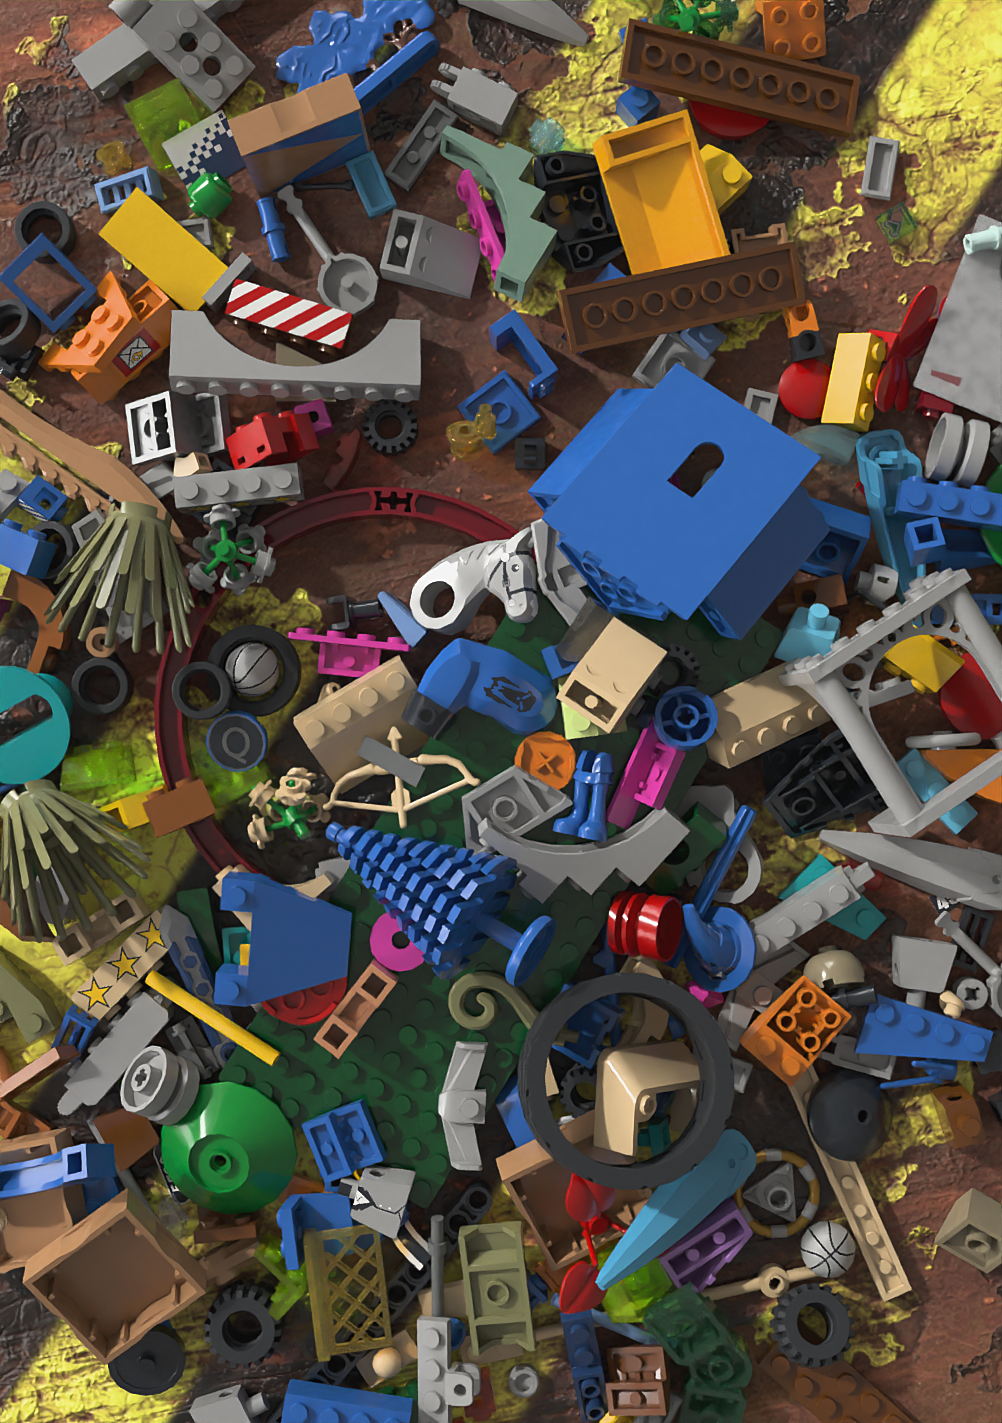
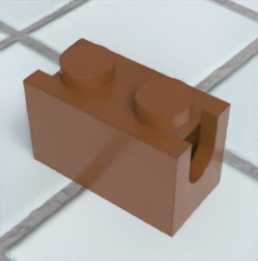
(178, 807)

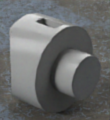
(878, 582)

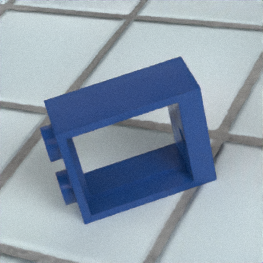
(66, 317)

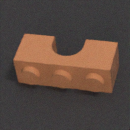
(356, 1008)

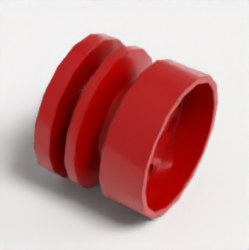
(644, 925)

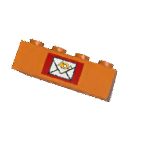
(144, 346)

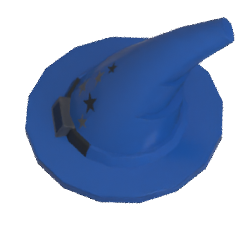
(719, 948)

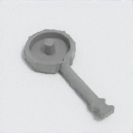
(345, 279)
(994, 982)

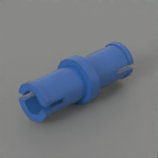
(273, 229)

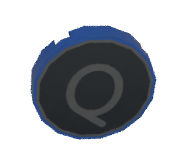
(237, 741)

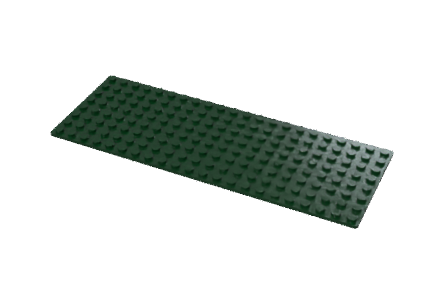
(410, 1038)

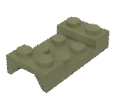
(496, 1285)

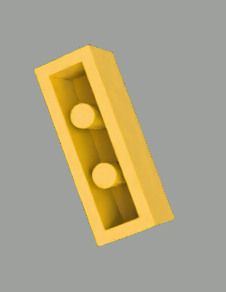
(853, 381)

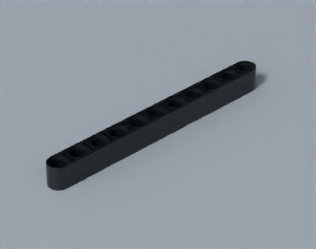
(402, 1275)

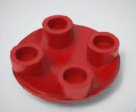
(805, 388)

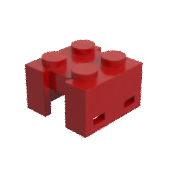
(271, 438)

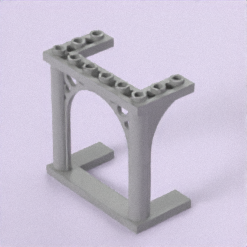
(825, 682)

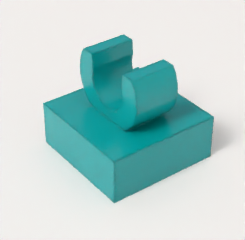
(655, 1135)

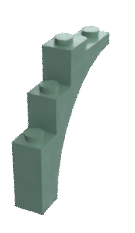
(520, 204)

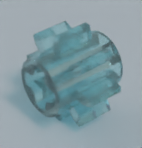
(546, 136)

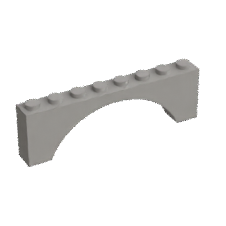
(209, 364)

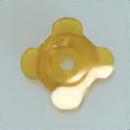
(113, 149)

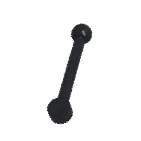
(347, 185)

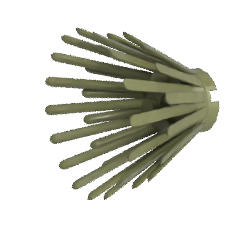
(134, 544)
(42, 824)

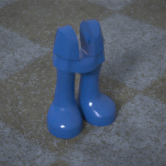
(590, 771)

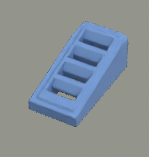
(146, 174)
(403, 618)

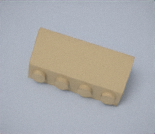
(760, 717)

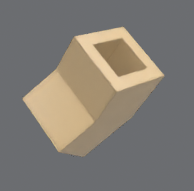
(191, 465)

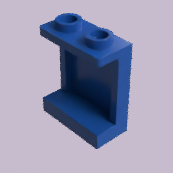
(513, 329)

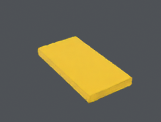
(163, 250)

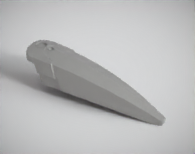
(534, 15)
(939, 869)

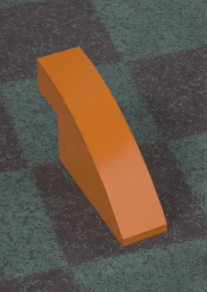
(957, 762)

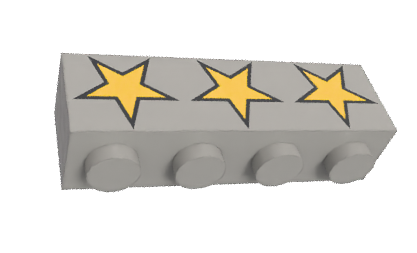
(238, 488)

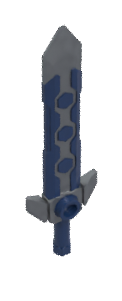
(198, 979)

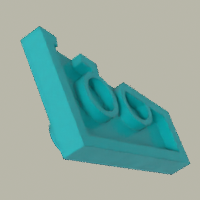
(857, 918)

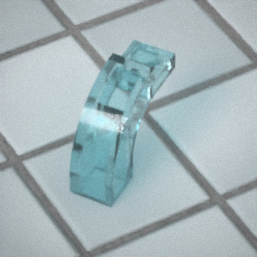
(829, 441)

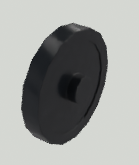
(151, 1363)

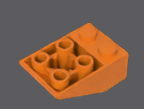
(794, 1030)

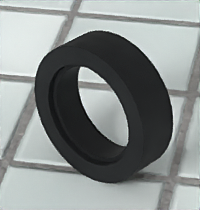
(287, 653)

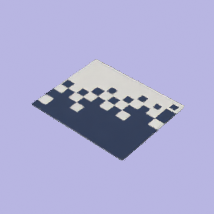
(204, 148)

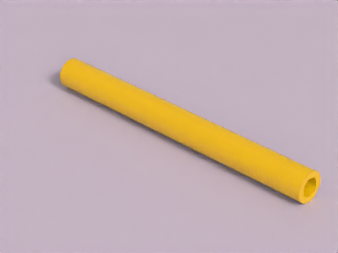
(212, 1018)

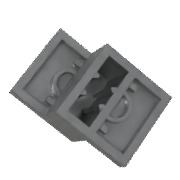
(176, 426)

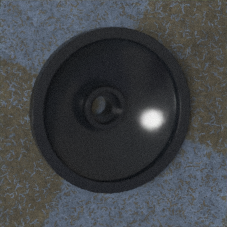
(835, 1110)

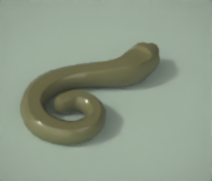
(514, 995)

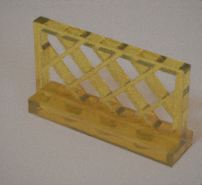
(320, 1294)

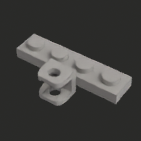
(439, 1381)

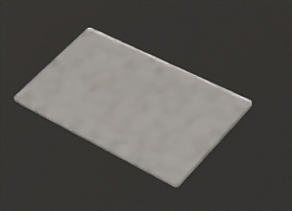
(966, 344)

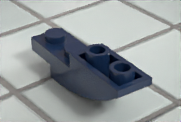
(585, 1365)

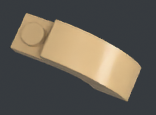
(647, 1018)

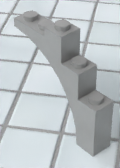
(632, 853)

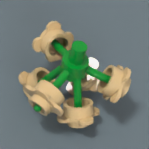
(286, 804)

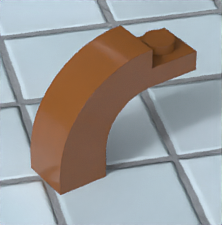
(38, 596)

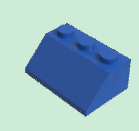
(841, 545)

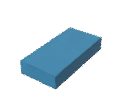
(371, 185)

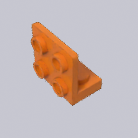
(793, 27)

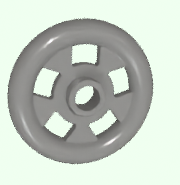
(943, 740)

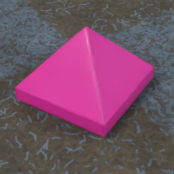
(706, 997)

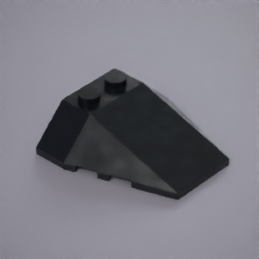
(823, 789)

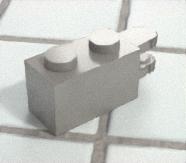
(477, 97)

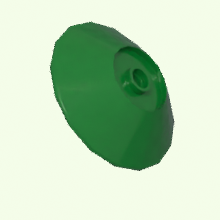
(243, 1129)

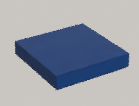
(508, 404)

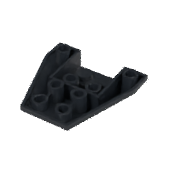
(577, 209)

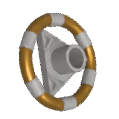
(776, 1194)

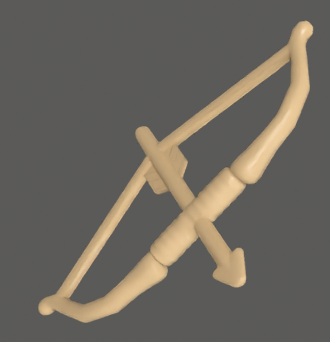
(400, 797)

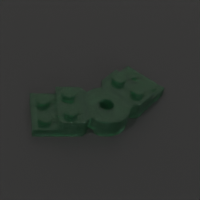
(717, 1357)

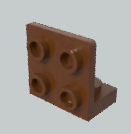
(222, 1227)

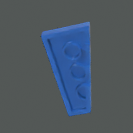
(915, 1032)

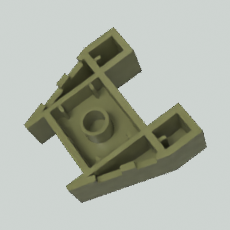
(25, 1002)

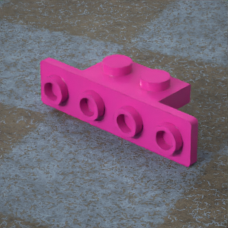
(483, 218)
(348, 656)
(645, 778)

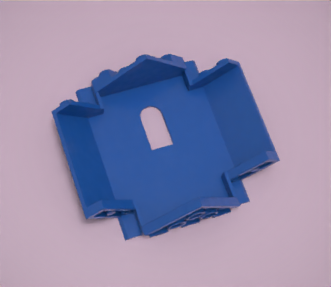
(656, 547)

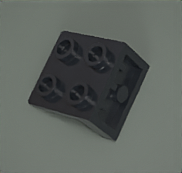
(785, 757)

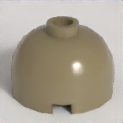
(834, 970)

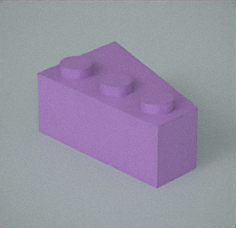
(707, 1246)

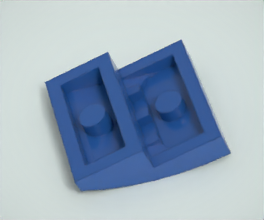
(344, 1140)

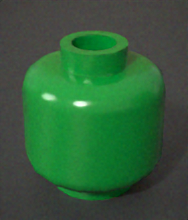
(210, 195)

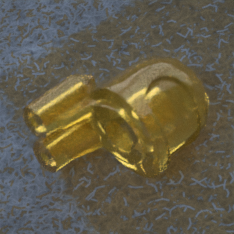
(468, 436)

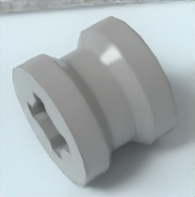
(963, 988)

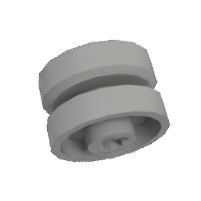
(957, 450)
(160, 1085)

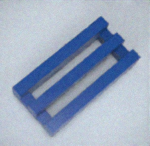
(81, 1021)

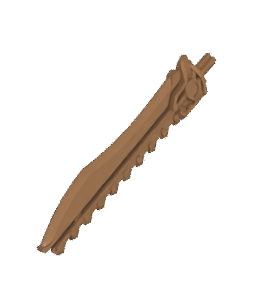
(93, 464)

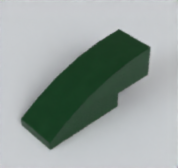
(200, 909)

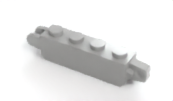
(808, 907)
(113, 1054)

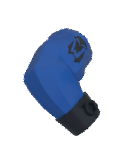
(485, 682)

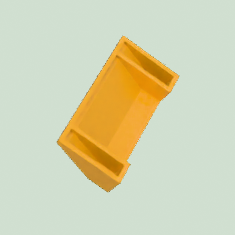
(660, 194)

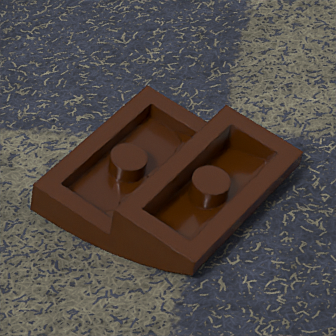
(638, 1380)

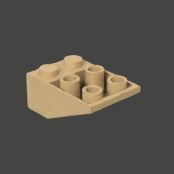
(612, 675)

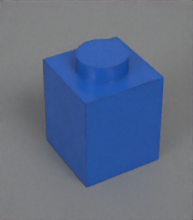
(637, 106)

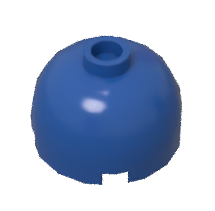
(685, 718)

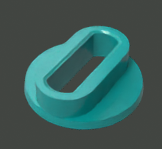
(43, 745)

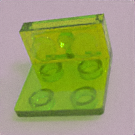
(227, 784)
(292, 1281)

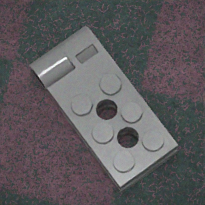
(162, 25)

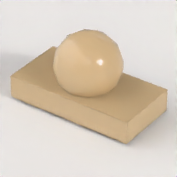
(387, 1361)

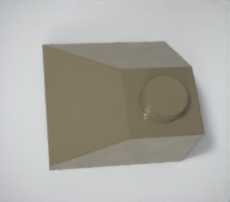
(974, 1231)

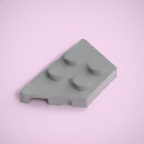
(511, 801)

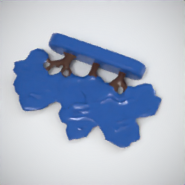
(349, 46)

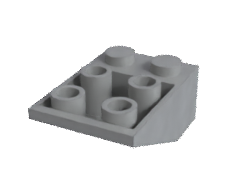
(430, 255)

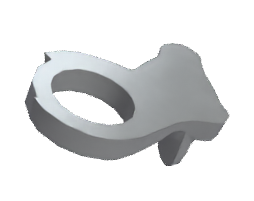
(722, 803)

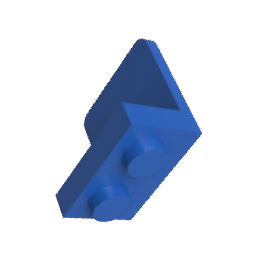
(307, 1211)

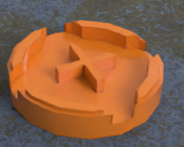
(547, 758)

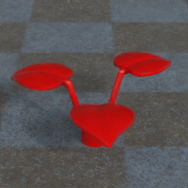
(585, 1204)

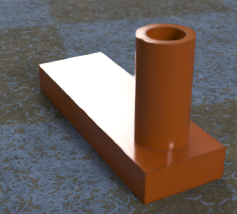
(15, 1084)

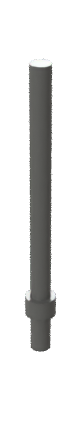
(437, 1249)

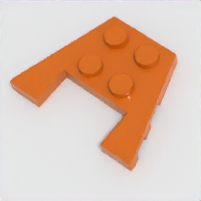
(102, 337)

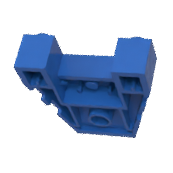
(292, 941)

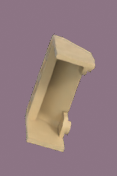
(628, 1089)

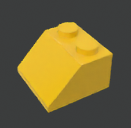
(725, 175)
(923, 662)

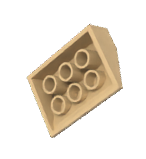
(362, 708)

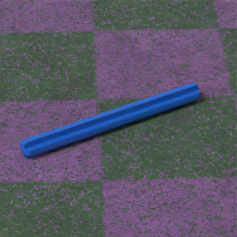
(716, 873)

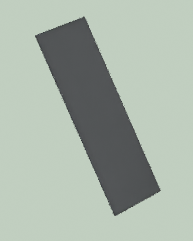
(391, 761)

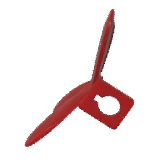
(914, 337)

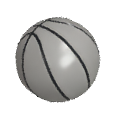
(252, 669)
(827, 1249)

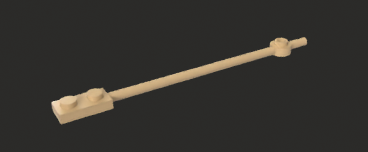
(761, 1283)

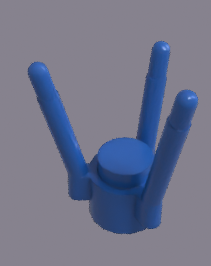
(936, 1068)

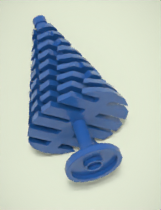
(444, 898)

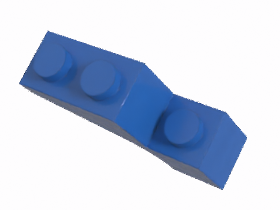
(951, 549)

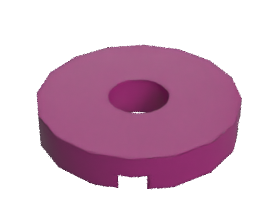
(386, 952)

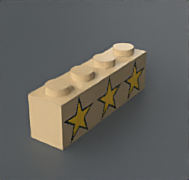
(123, 970)

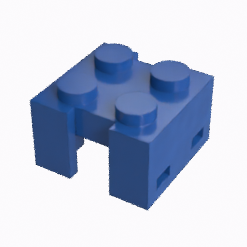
(593, 1024)

